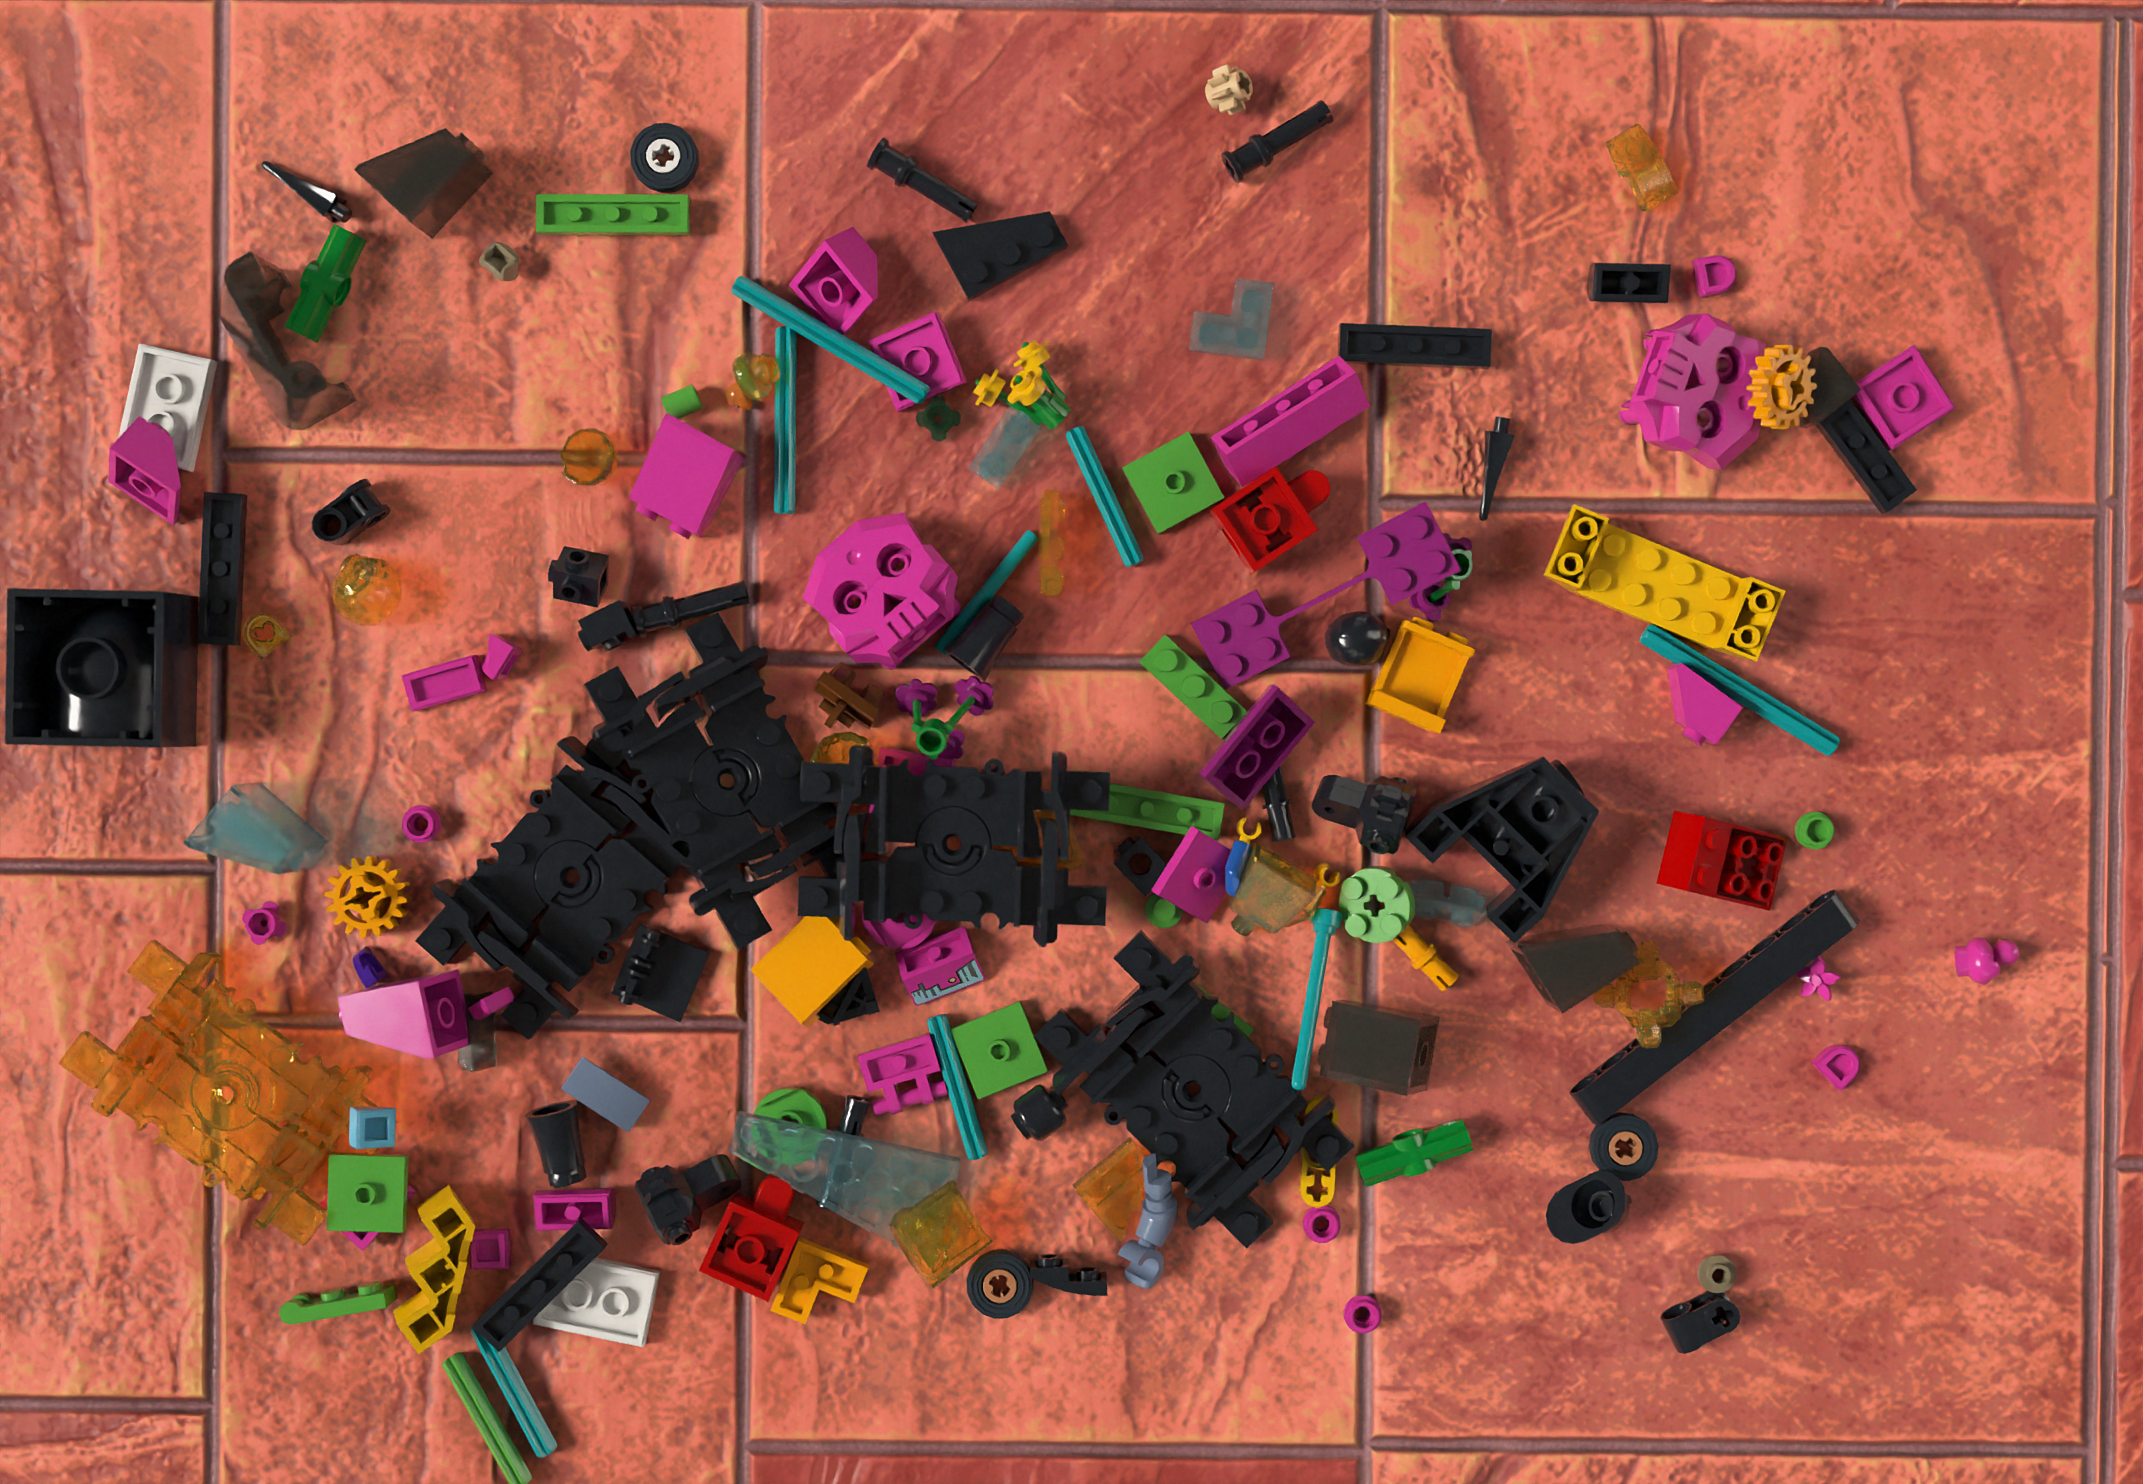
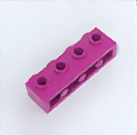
(1291, 421)

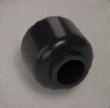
(1039, 1113)

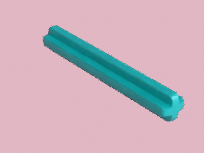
(1104, 496)
(957, 1087)
(517, 1396)

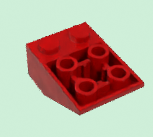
(1721, 860)

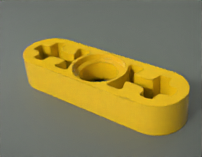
(1307, 1178)

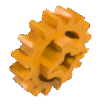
(1781, 386)
(374, 909)

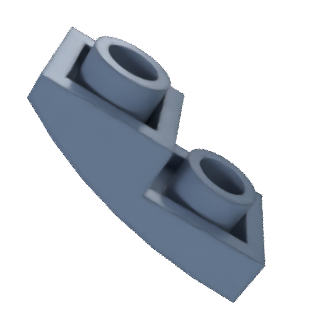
(605, 1094)

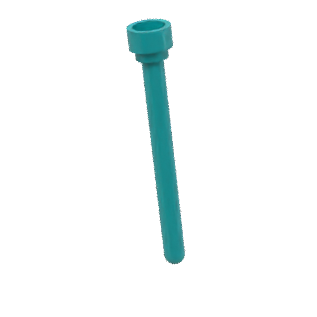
(1325, 926)

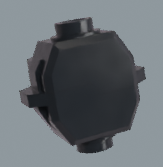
(1374, 810)
(678, 1198)

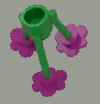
(934, 735)

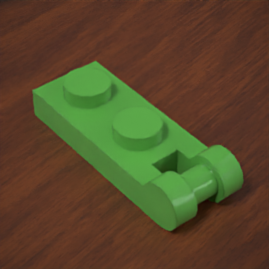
(337, 1303)

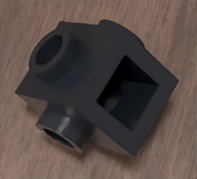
(579, 576)

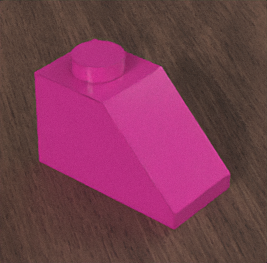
(1699, 706)

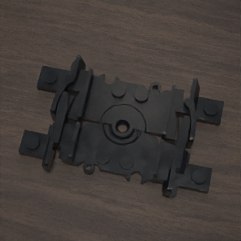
(688, 773)
(534, 876)
(943, 881)
(1184, 1125)

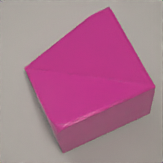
(500, 657)

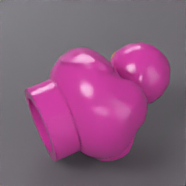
(1982, 961)

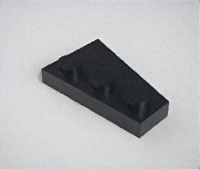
(999, 249)

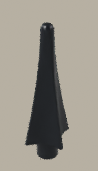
(322, 200)
(1496, 450)

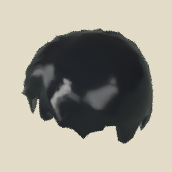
(1356, 639)

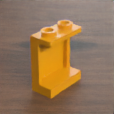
(1420, 674)
(811, 966)

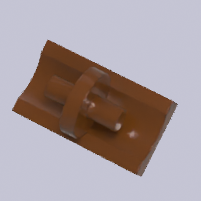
(843, 703)

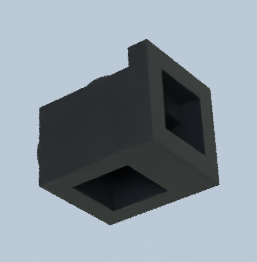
(607, 627)

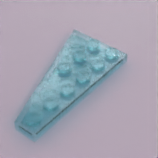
(845, 1172)

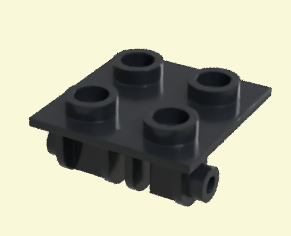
(660, 973)

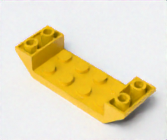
(1663, 586)

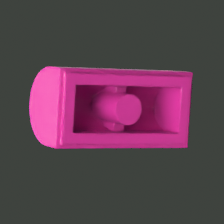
(565, 1207)

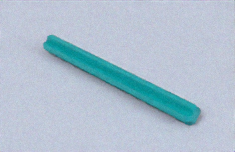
(830, 339)
(1740, 690)

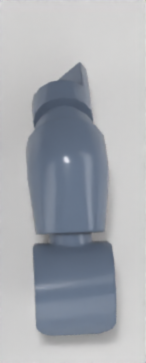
(1154, 1227)

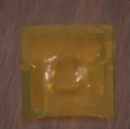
(939, 1234)

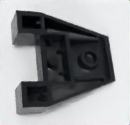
(1523, 825)

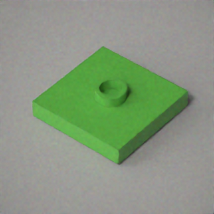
(1173, 483)
(999, 1049)
(367, 1192)

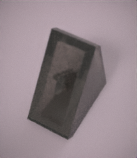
(1832, 389)

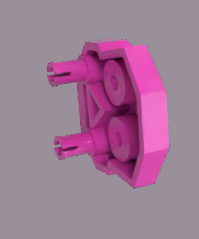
(1683, 382)
(863, 568)

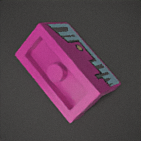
(939, 966)

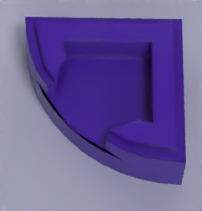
(368, 968)

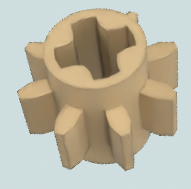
(1228, 89)

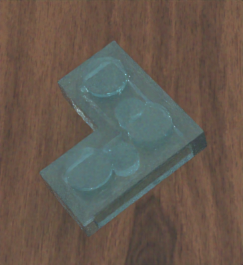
(1242, 332)

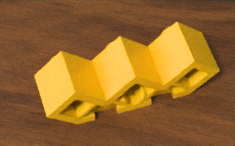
(437, 1270)

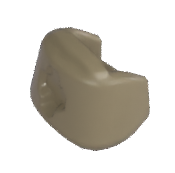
(500, 261)

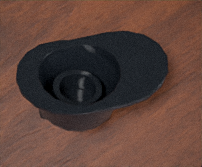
(1588, 1208)

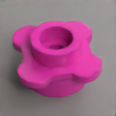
(254, 926)

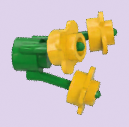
(1027, 388)

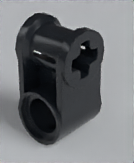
(352, 513)
(1696, 1323)

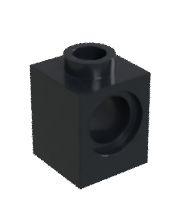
(1144, 881)

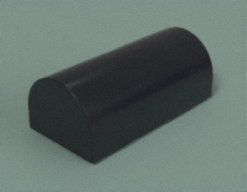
(1628, 282)

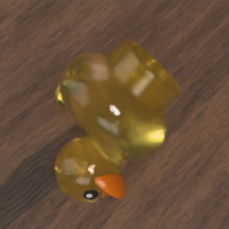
(753, 379)

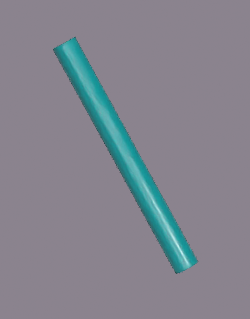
(988, 589)

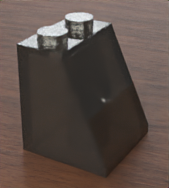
(428, 178)
(1574, 962)
(1378, 1047)

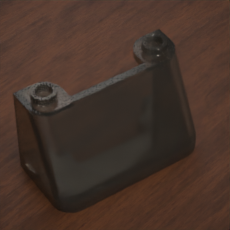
(295, 389)

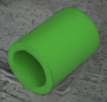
(682, 402)

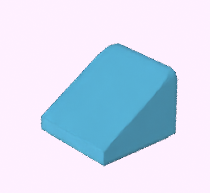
(372, 1127)

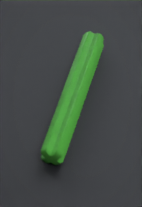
(486, 1419)

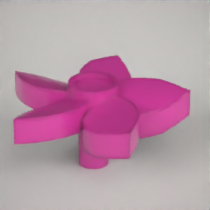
(1817, 979)

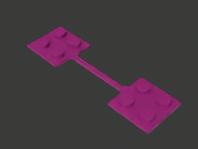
(1402, 555)

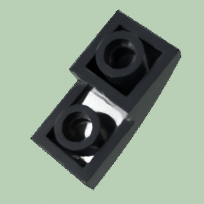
(1055, 1273)

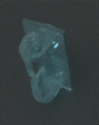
(1004, 447)
(1461, 907)

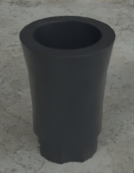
(985, 637)
(559, 1142)

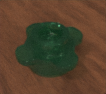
(938, 429)

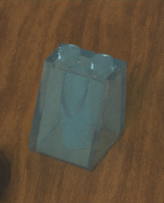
(258, 831)

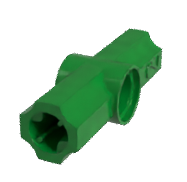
(325, 283)
(1413, 1152)

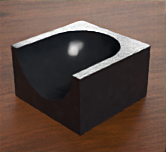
(101, 668)

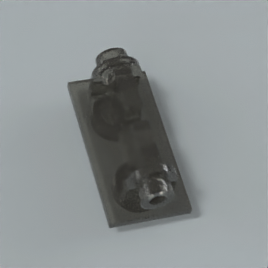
(481, 1047)

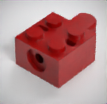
(1271, 515)
(757, 1234)

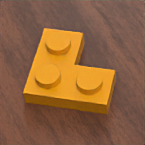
(813, 1270)

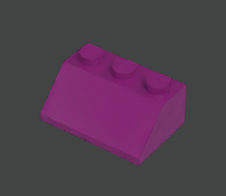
(1256, 746)

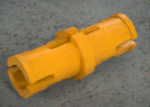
(1426, 958)

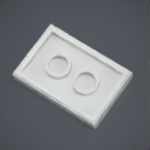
(173, 393)
(605, 1302)

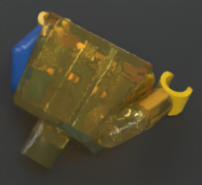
(1269, 888)

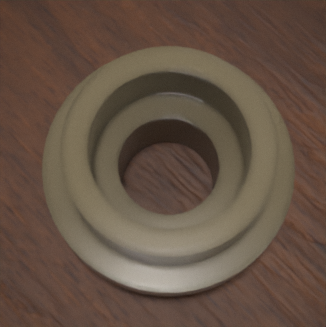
(1708, 1266)

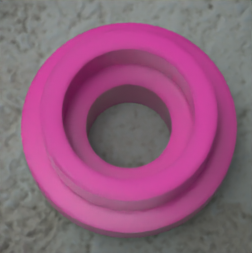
(410, 827)
(1326, 1234)
(1368, 1323)

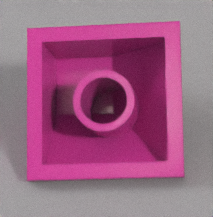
(839, 280)
(146, 468)

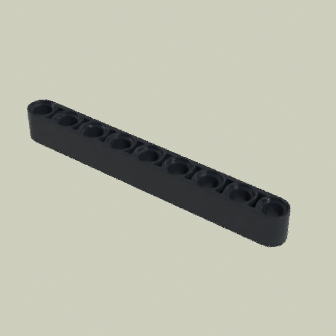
(1724, 1001)

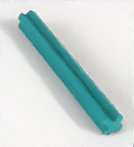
(785, 421)

